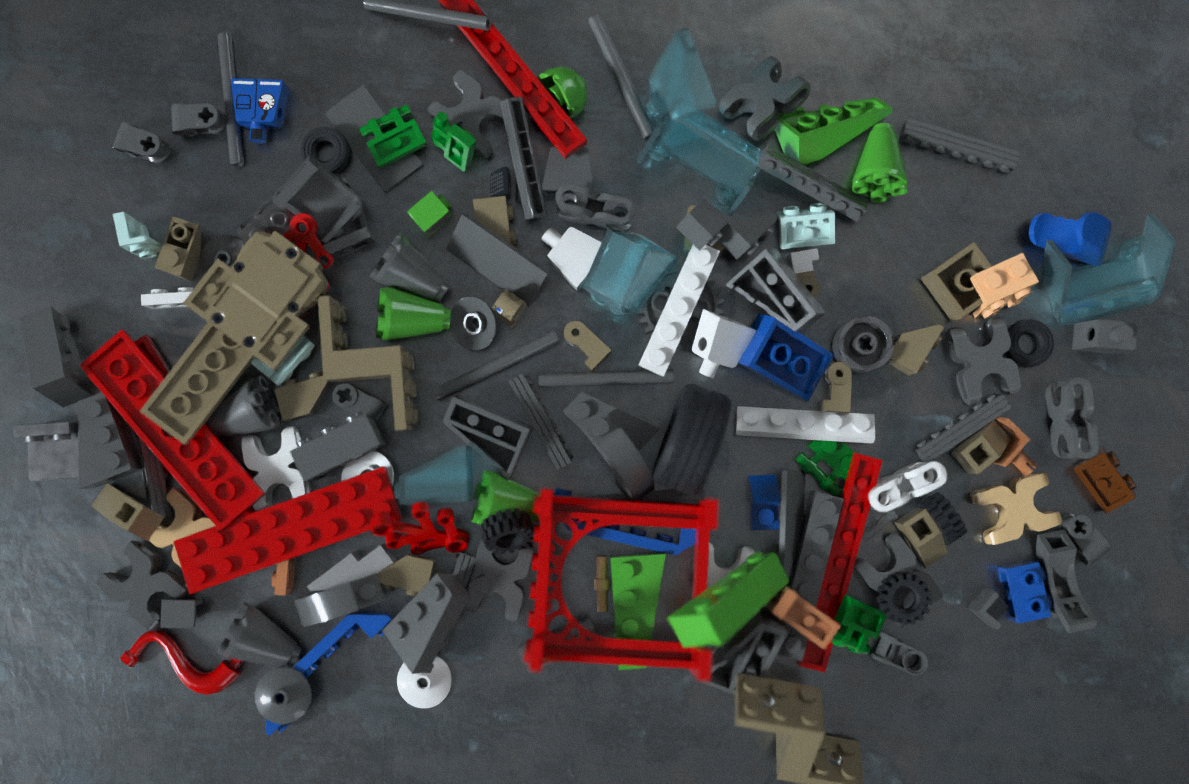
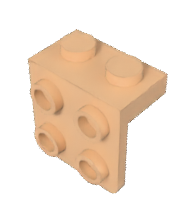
(1003, 285)

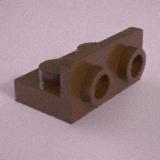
(1106, 480)

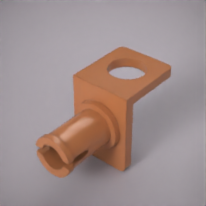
(1014, 452)

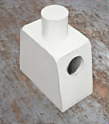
(571, 254)
(720, 341)

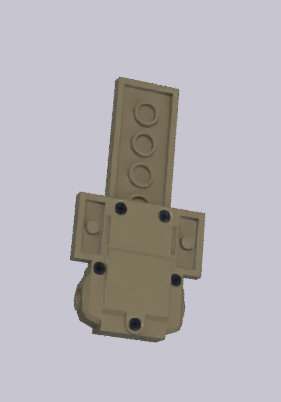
(249, 315)

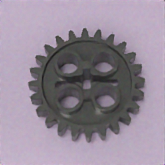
(707, 298)

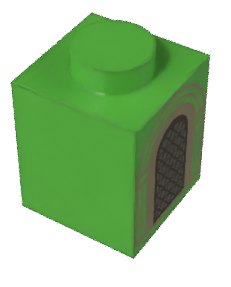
(430, 213)

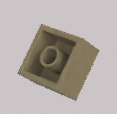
(952, 283)

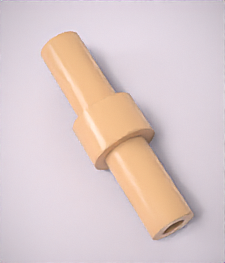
(601, 584)

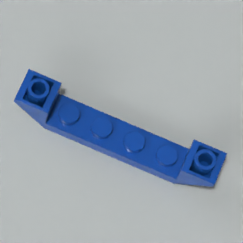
(636, 536)
(370, 622)

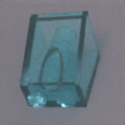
(627, 271)
(439, 480)

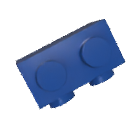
(1025, 591)

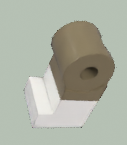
(802, 265)

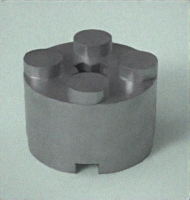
(878, 344)

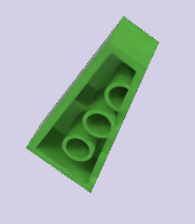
(636, 594)
(729, 602)

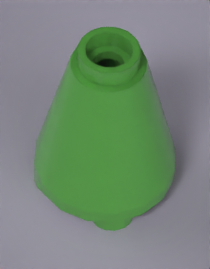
(881, 166)
(408, 315)
(498, 494)

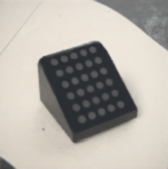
(500, 183)

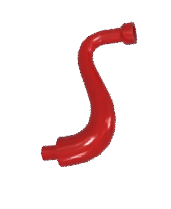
(197, 681)

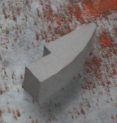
(354, 568)

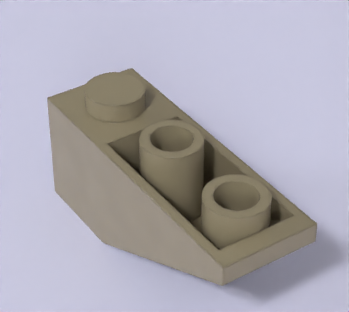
(127, 512)

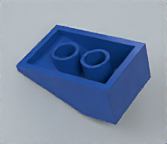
(785, 357)

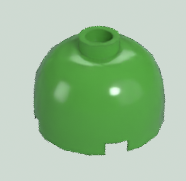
(566, 88)

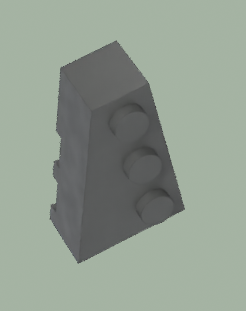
(777, 290)
(104, 443)
(337, 446)

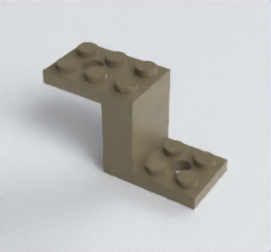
(366, 363)
(799, 730)

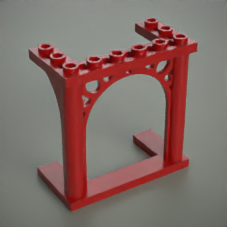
(553, 647)

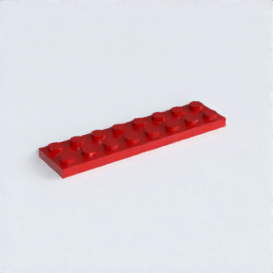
(202, 466)
(286, 530)

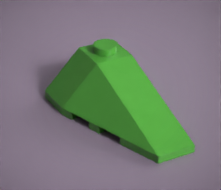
(820, 132)

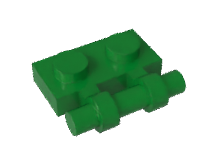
(455, 142)
(395, 143)
(834, 455)
(860, 617)

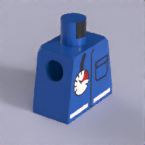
(259, 105)

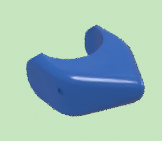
(1078, 240)

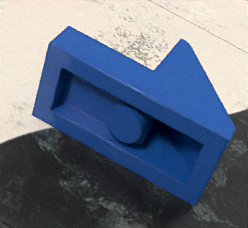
(763, 502)

